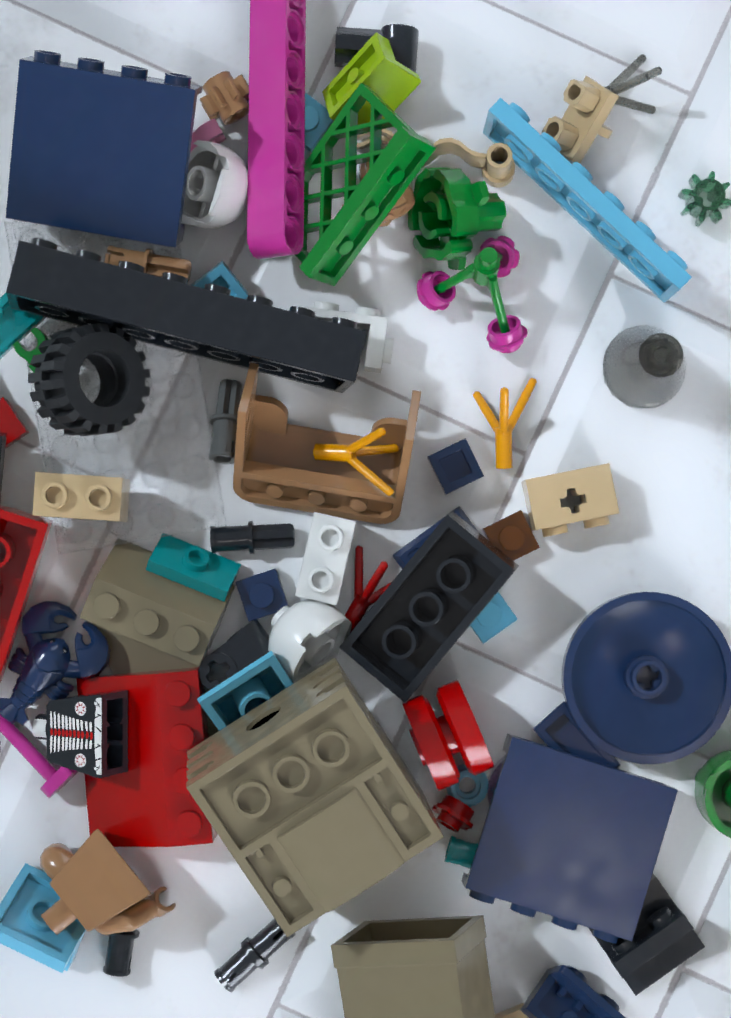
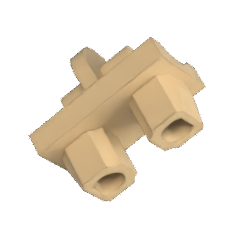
(583, 119)

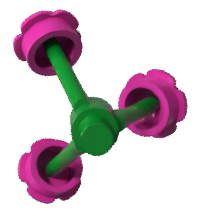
(493, 261)

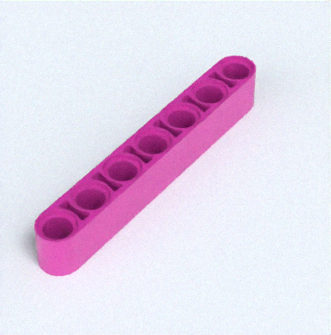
(276, 128)

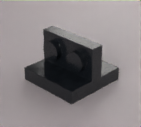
(659, 942)

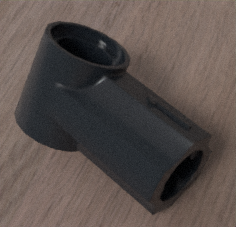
(401, 38)

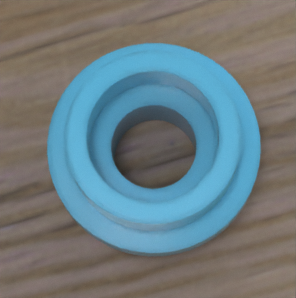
(474, 796)

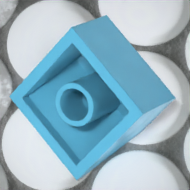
(245, 690)

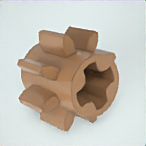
(226, 97)

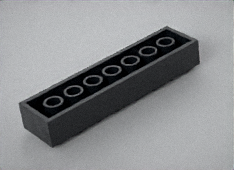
(184, 316)

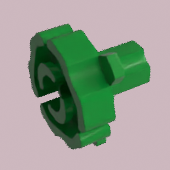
(454, 211)

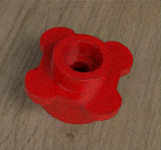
(453, 814)

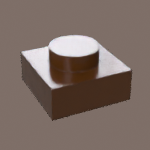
(512, 536)

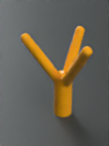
(506, 424)
(349, 454)

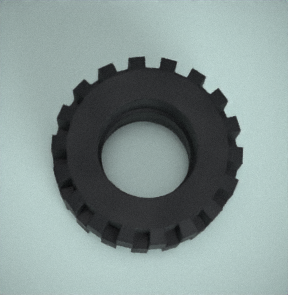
(59, 384)

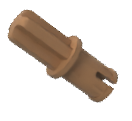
(153, 263)

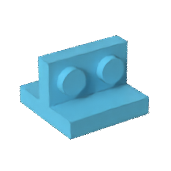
(26, 930)

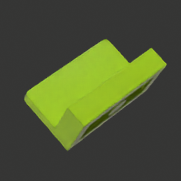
(379, 70)

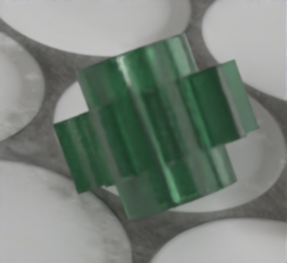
(694, 202)

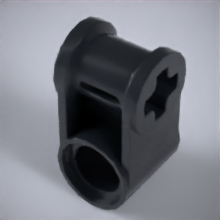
(238, 652)

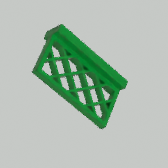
(369, 201)

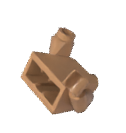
(97, 889)

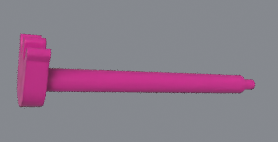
(54, 778)

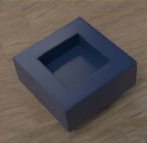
(455, 466)
(262, 594)

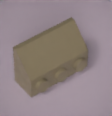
(153, 607)

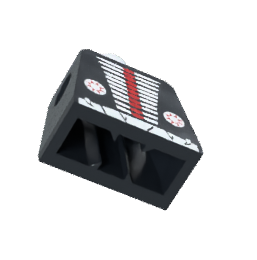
(87, 732)

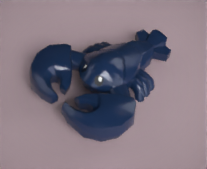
(51, 660)

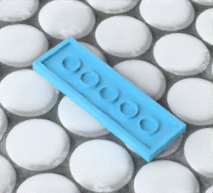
(593, 210)

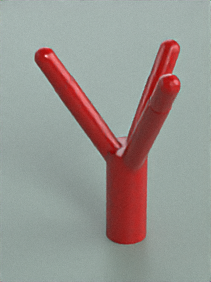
(365, 598)

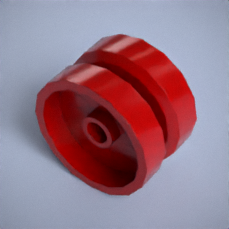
(447, 735)

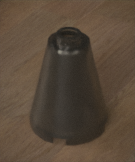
(644, 366)

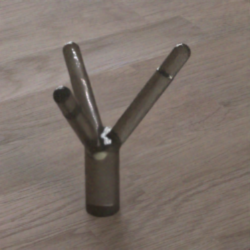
(620, 85)

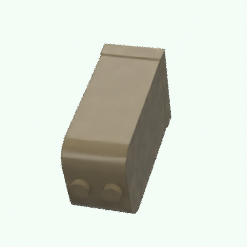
(415, 969)

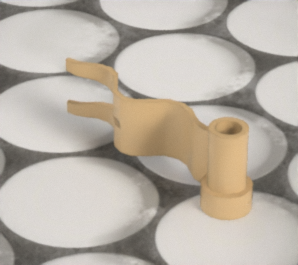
(493, 174)

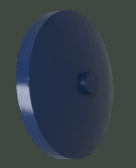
(647, 677)

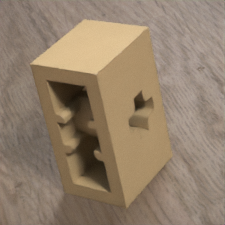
(592, 485)
(81, 497)

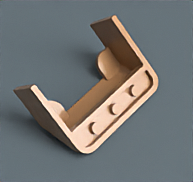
(278, 465)

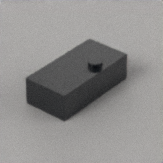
(428, 606)

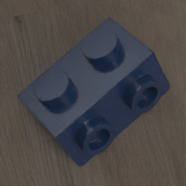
(565, 994)

